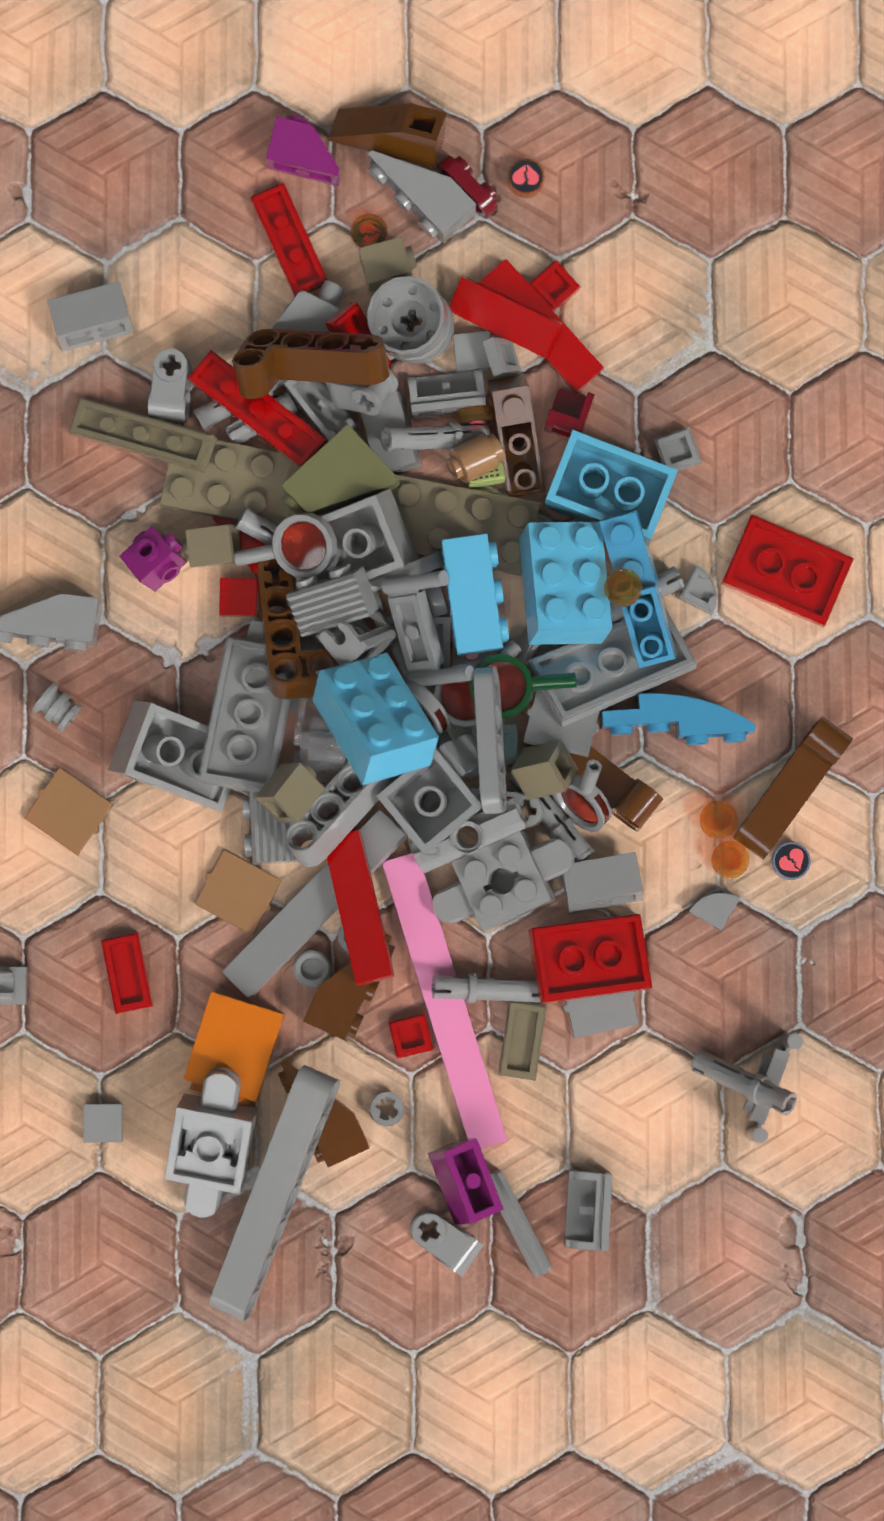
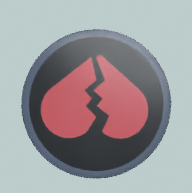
(791, 861)

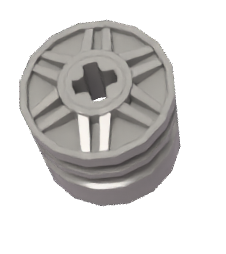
(398, 304)

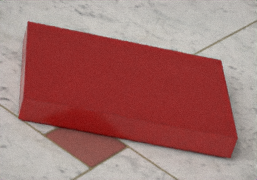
(787, 571)
(590, 958)

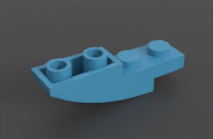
(647, 616)
(693, 717)

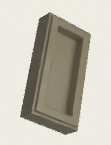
(522, 1040)

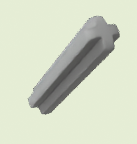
(520, 1227)

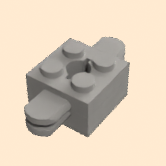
(503, 880)
(211, 1142)

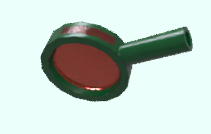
(518, 683)

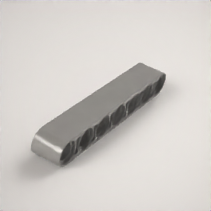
(274, 1193)

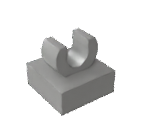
(13, 985)

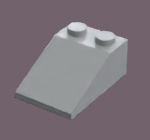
(370, 536)
(165, 754)

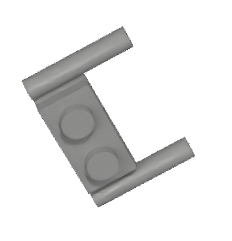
(418, 631)
(772, 1066)

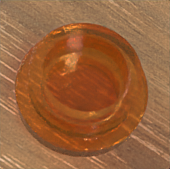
(623, 587)
(718, 819)
(730, 859)

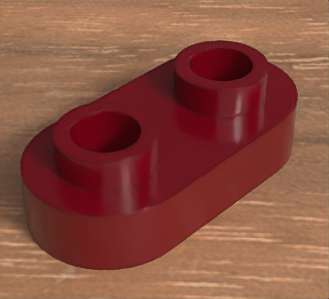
(461, 173)

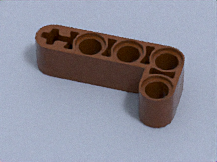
(308, 357)
(283, 626)
(792, 787)
(629, 799)

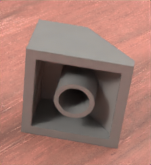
(430, 802)

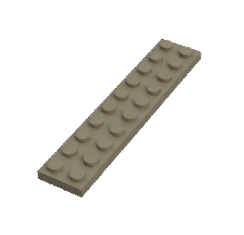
(430, 510)

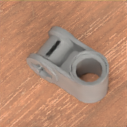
(170, 394)
(362, 398)
(450, 1245)

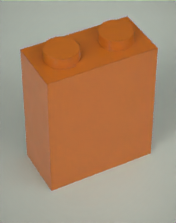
(236, 1038)

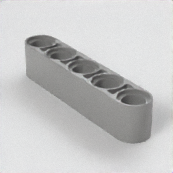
(330, 832)

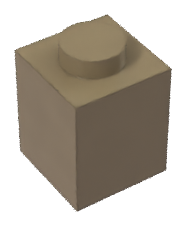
(386, 261)
(211, 545)
(544, 769)
(290, 792)

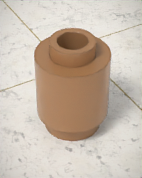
(475, 458)

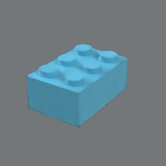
(607, 481)
(564, 583)
(474, 595)
(375, 718)

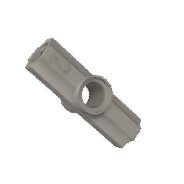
(489, 828)

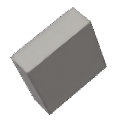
(470, 351)
(502, 357)
(678, 450)
(103, 1123)

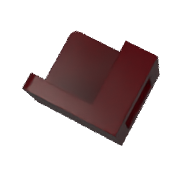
(568, 413)

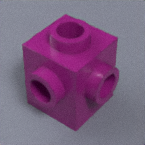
(154, 558)

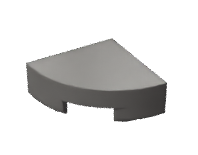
(700, 591)
(715, 909)

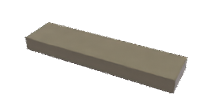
(143, 435)

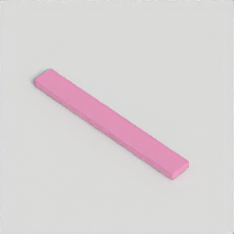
(447, 1016)

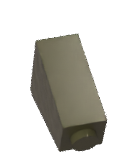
(338, 476)

